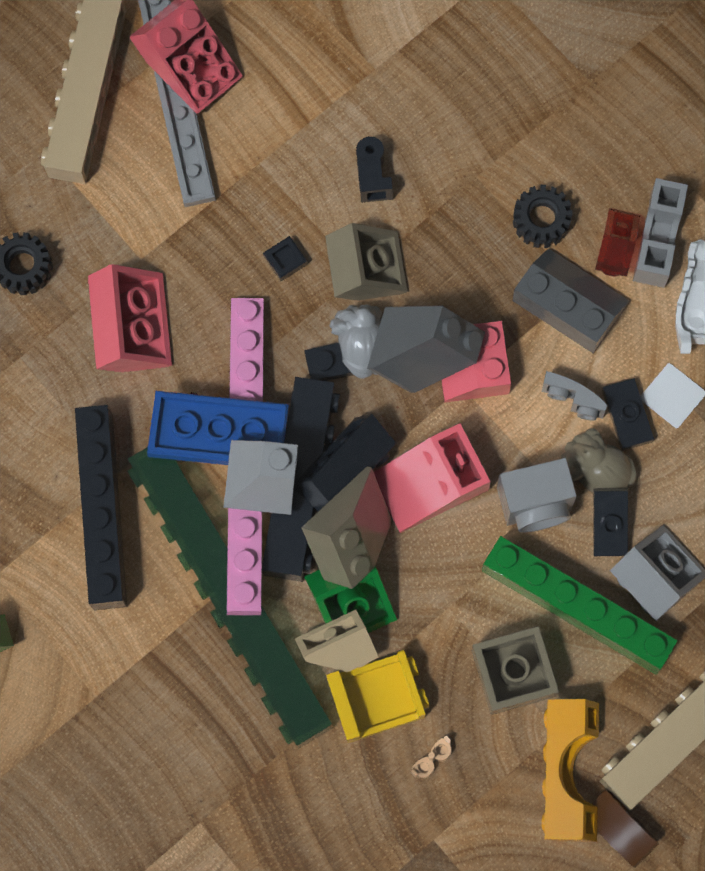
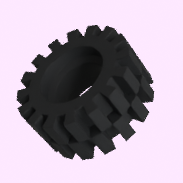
(549, 199)
(36, 275)

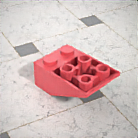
(187, 54)
(432, 478)

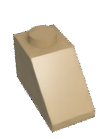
(338, 644)

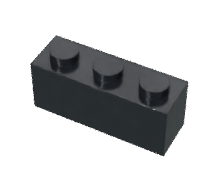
(358, 446)

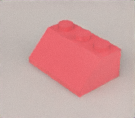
(129, 319)

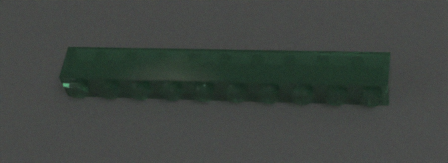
(251, 634)

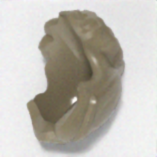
(598, 463)

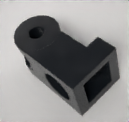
(369, 163)

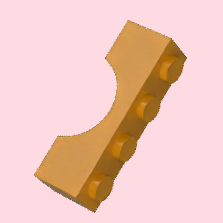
(569, 728)

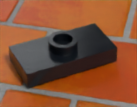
(628, 414)
(610, 522)

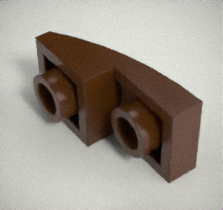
(623, 830)

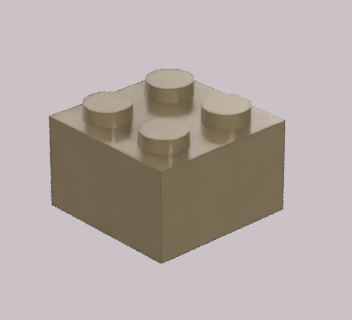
(514, 670)

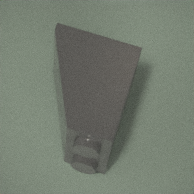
(423, 346)

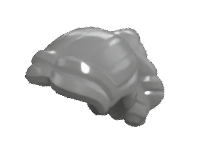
(356, 335)

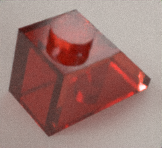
(618, 243)

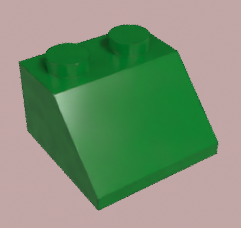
(366, 597)

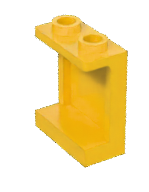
(378, 696)

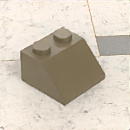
(365, 262)

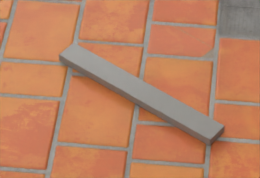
(182, 132)

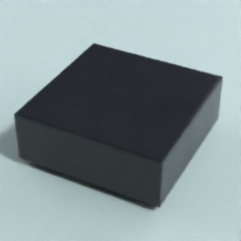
(285, 258)

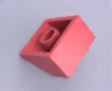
(487, 376)

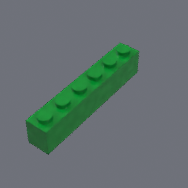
(579, 605)

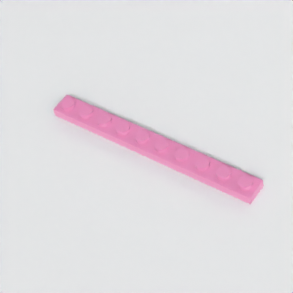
(245, 526)

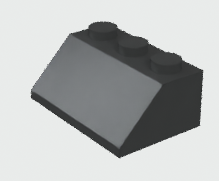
(569, 300)

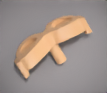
(441, 752)

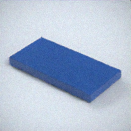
(203, 426)

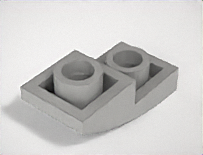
(585, 402)

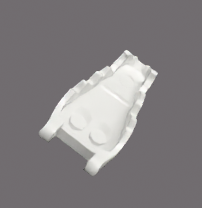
(691, 302)

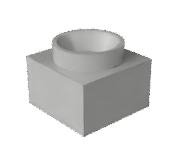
(537, 496)

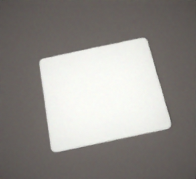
(672, 395)

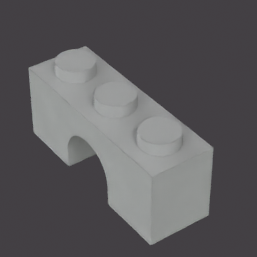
(660, 232)

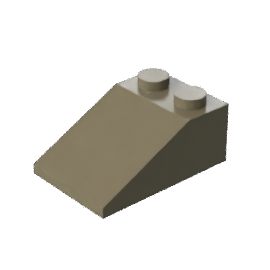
(350, 531)

